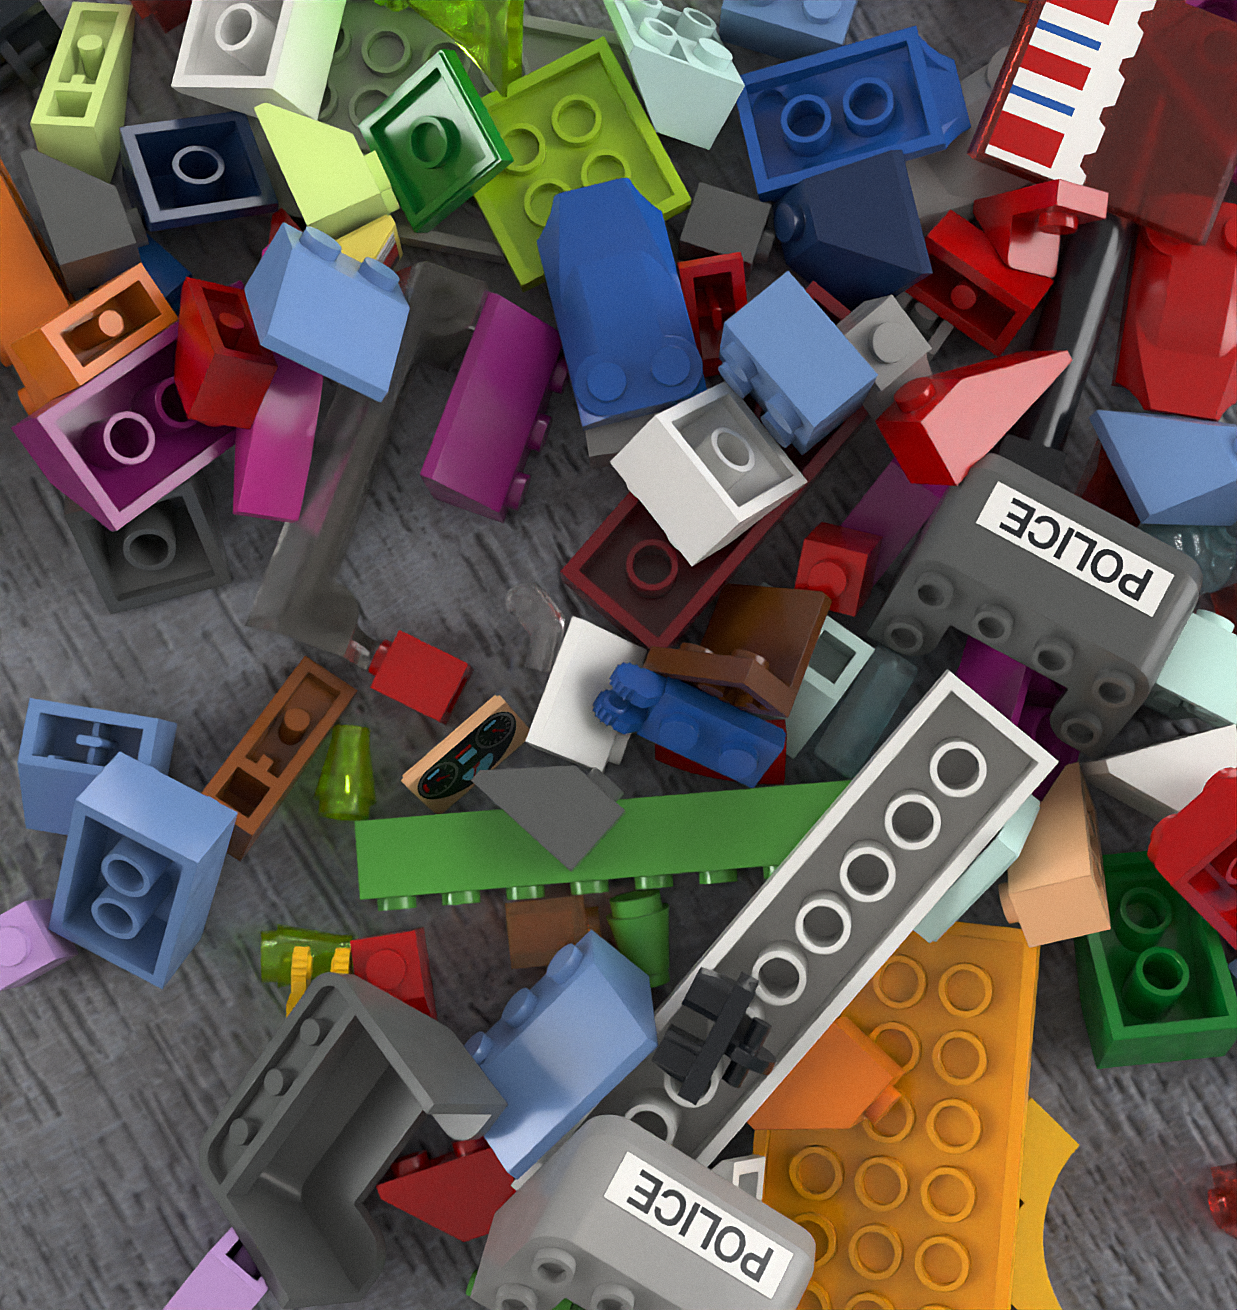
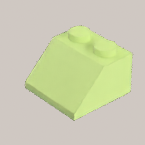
(327, 172)

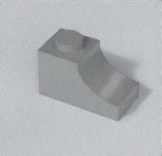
(889, 345)

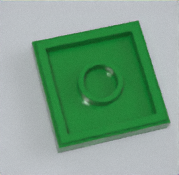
(435, 141)

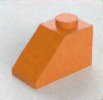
(833, 1084)

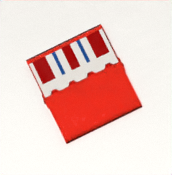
(1123, 104)

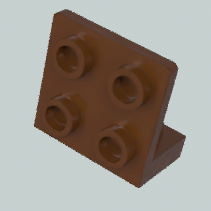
(751, 648)

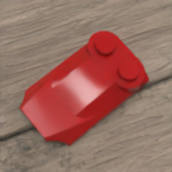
(1181, 322)
(1199, 852)

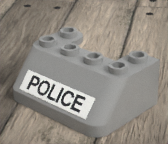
(638, 1228)

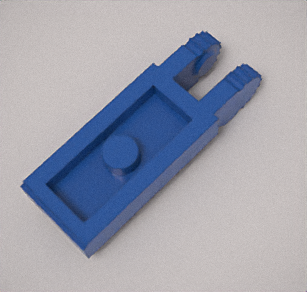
(689, 723)

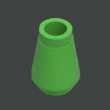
(642, 931)

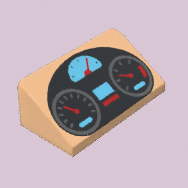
(473, 746)

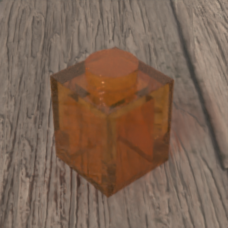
(545, 925)

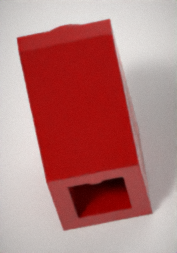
(451, 1190)

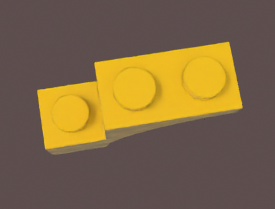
(1044, 1156)

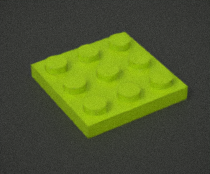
(568, 131)

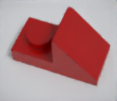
(1030, 220)

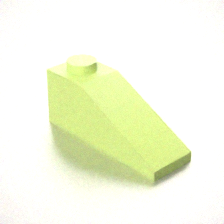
(87, 89)

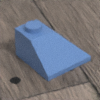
(1173, 466)

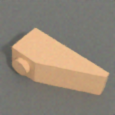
(1059, 877)

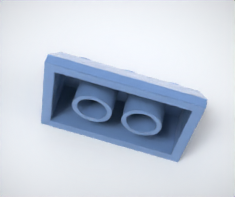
(564, 1047)

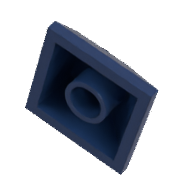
(195, 171)
(855, 230)

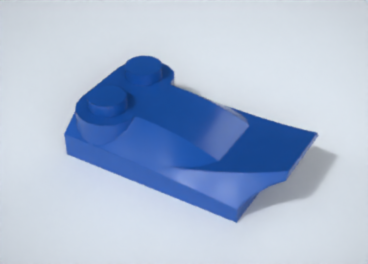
(848, 108)
(618, 304)

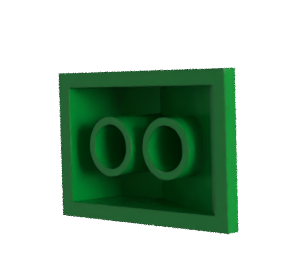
(1155, 979)

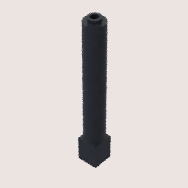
(1069, 322)

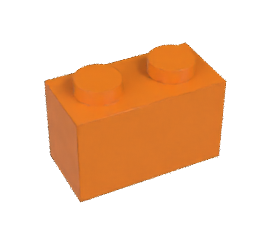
(94, 332)

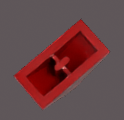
(712, 294)

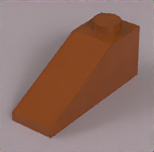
(278, 750)

